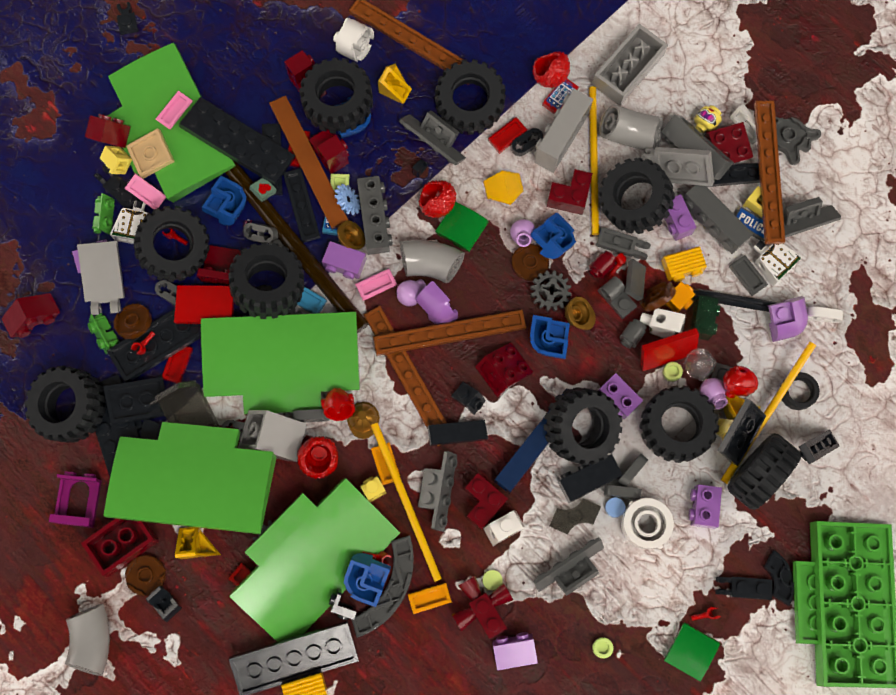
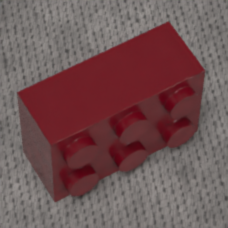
(118, 544)

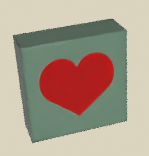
(263, 189)

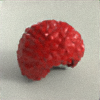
(551, 69)
(437, 198)
(317, 457)

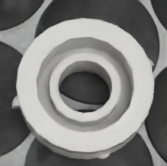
(661, 516)

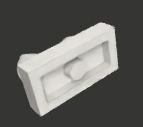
(746, 115)

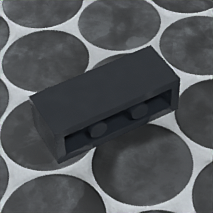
(589, 478)

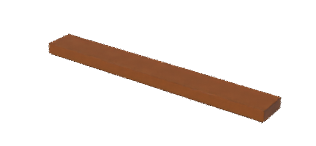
(404, 34)
(308, 162)
(769, 172)
(449, 332)
(406, 372)

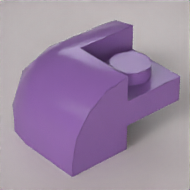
(436, 305)
(788, 318)

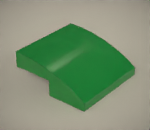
(462, 226)
(692, 651)

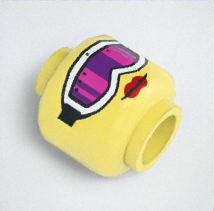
(707, 119)

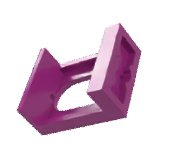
(66, 483)

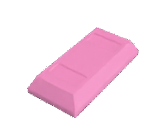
(174, 110)
(145, 192)
(376, 284)

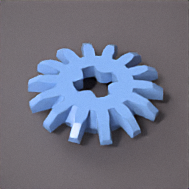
(354, 204)

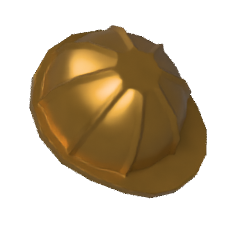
(351, 235)
(580, 313)
(362, 419)

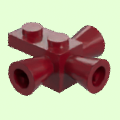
(482, 608)

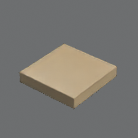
(150, 153)

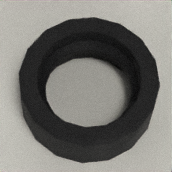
(814, 393)

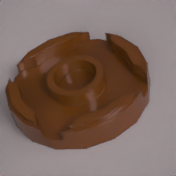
(529, 263)
(658, 296)
(132, 321)
(145, 575)

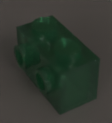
(705, 315)

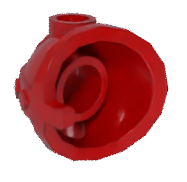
(739, 383)
(338, 405)

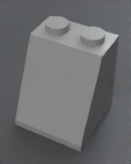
(273, 433)

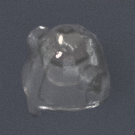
(699, 364)

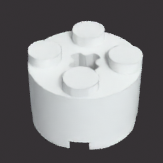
(353, 39)

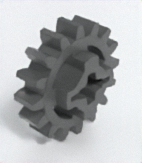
(543, 290)

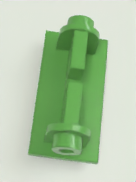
(104, 207)
(98, 327)

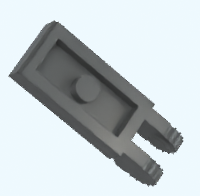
(622, 243)

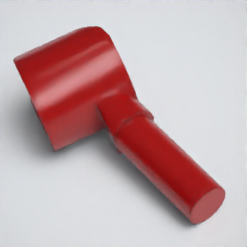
(172, 235)
(621, 261)
(142, 345)
(380, 556)
(708, 614)

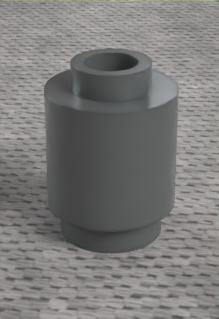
(633, 334)

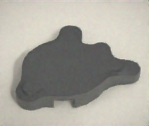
(794, 136)

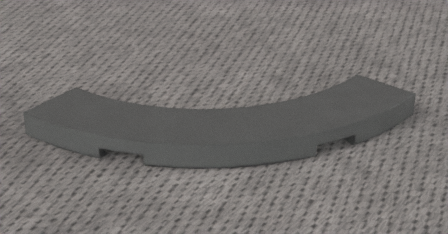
(395, 591)

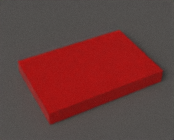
(202, 302)
(668, 349)

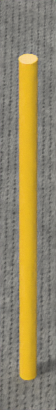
(594, 163)
(774, 402)
(406, 502)

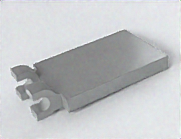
(683, 165)
(101, 275)

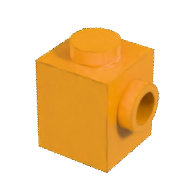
(682, 298)

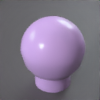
(521, 232)
(409, 290)
(715, 391)

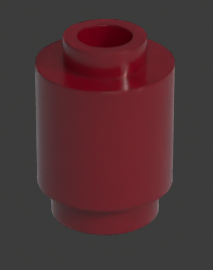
(602, 264)

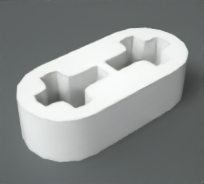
(825, 314)

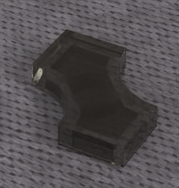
(566, 519)

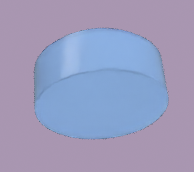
(615, 507)

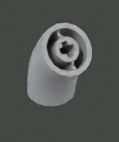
(631, 128)
(430, 259)
(88, 640)

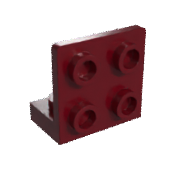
(732, 142)
(217, 265)
(503, 369)

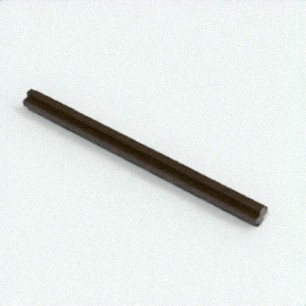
(292, 241)

